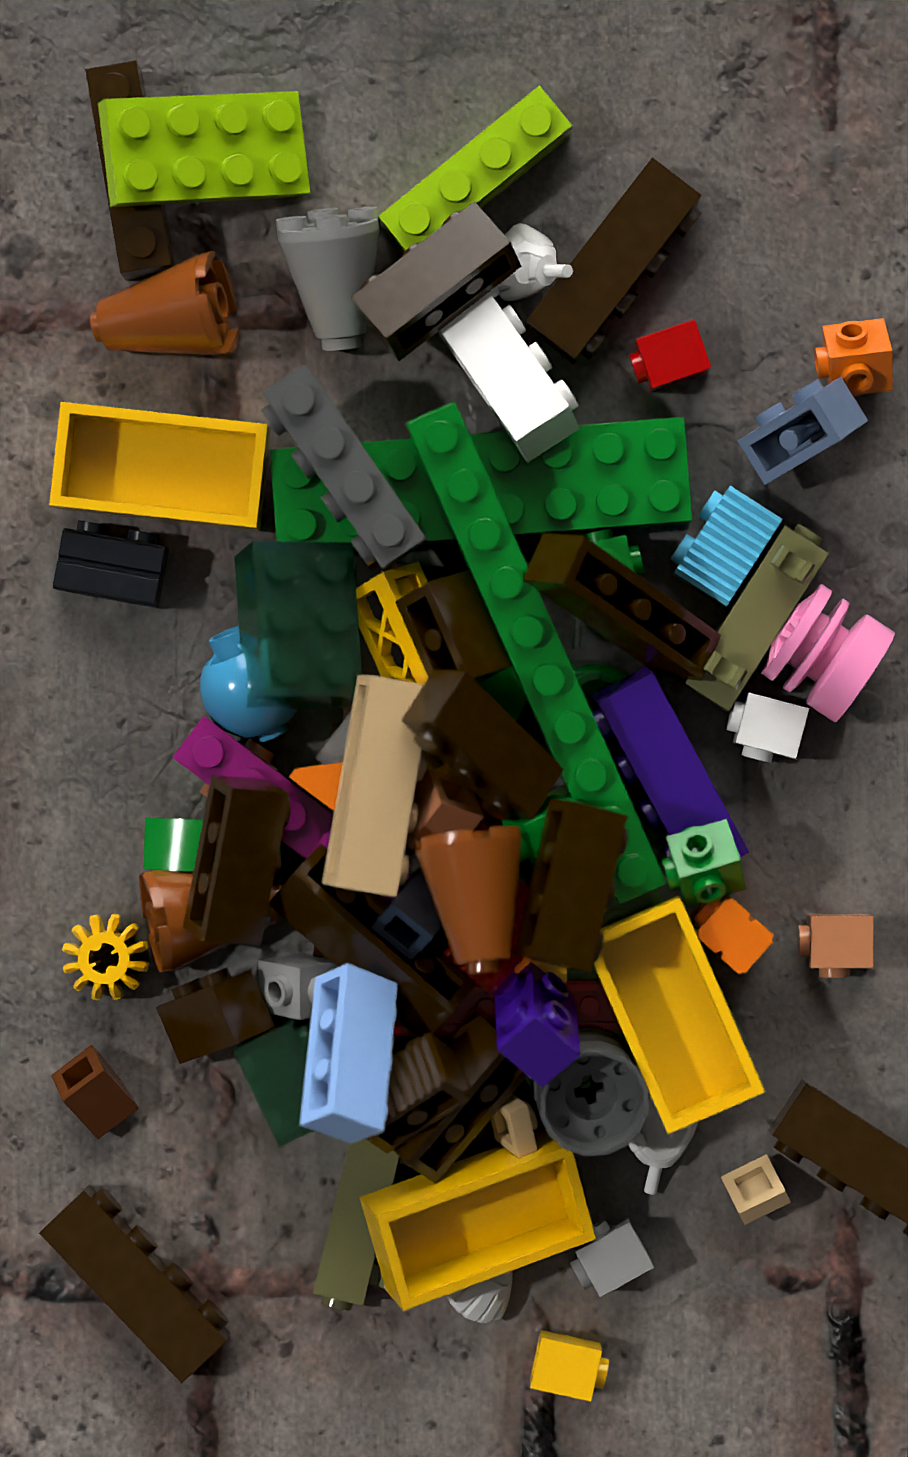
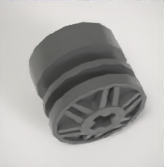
(606, 1113)

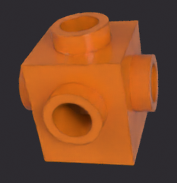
(858, 354)

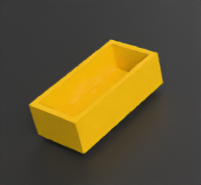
(160, 466)
(674, 1015)
(476, 1220)

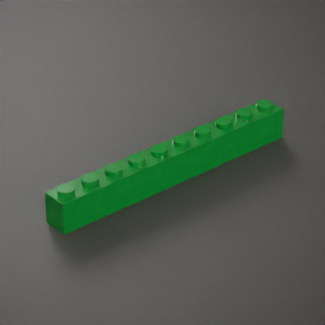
(529, 635)

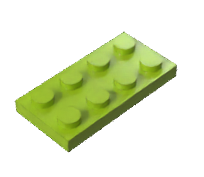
(203, 148)

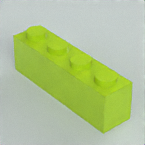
(479, 169)

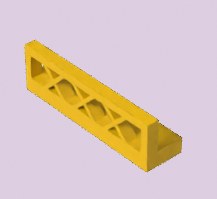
(381, 634)

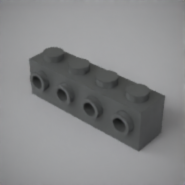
(344, 467)

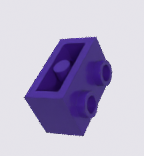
(536, 1023)

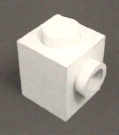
(767, 727)

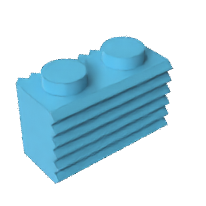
(725, 546)

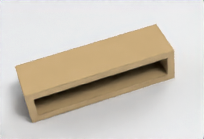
(376, 790)

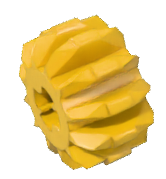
(115, 971)

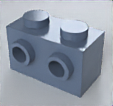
(803, 430)

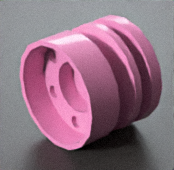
(827, 653)

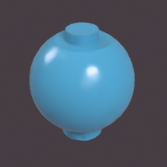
(226, 693)

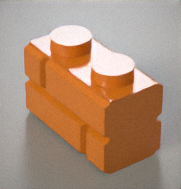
(731, 932)

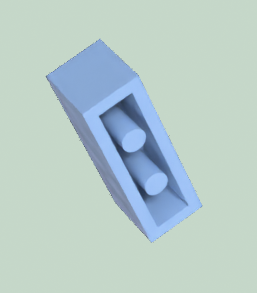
(349, 1054)

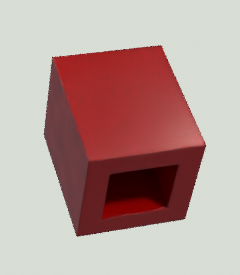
(670, 356)

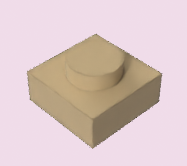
(514, 1126)
(755, 1189)

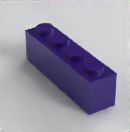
(659, 757)

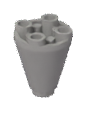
(328, 265)

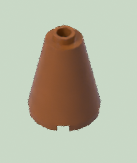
(171, 311)
(474, 891)
(164, 905)

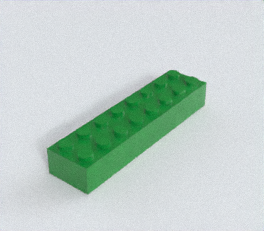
(585, 483)

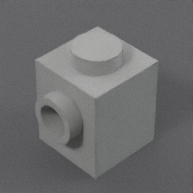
(289, 983)
(612, 1257)

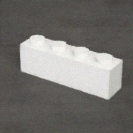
(511, 376)

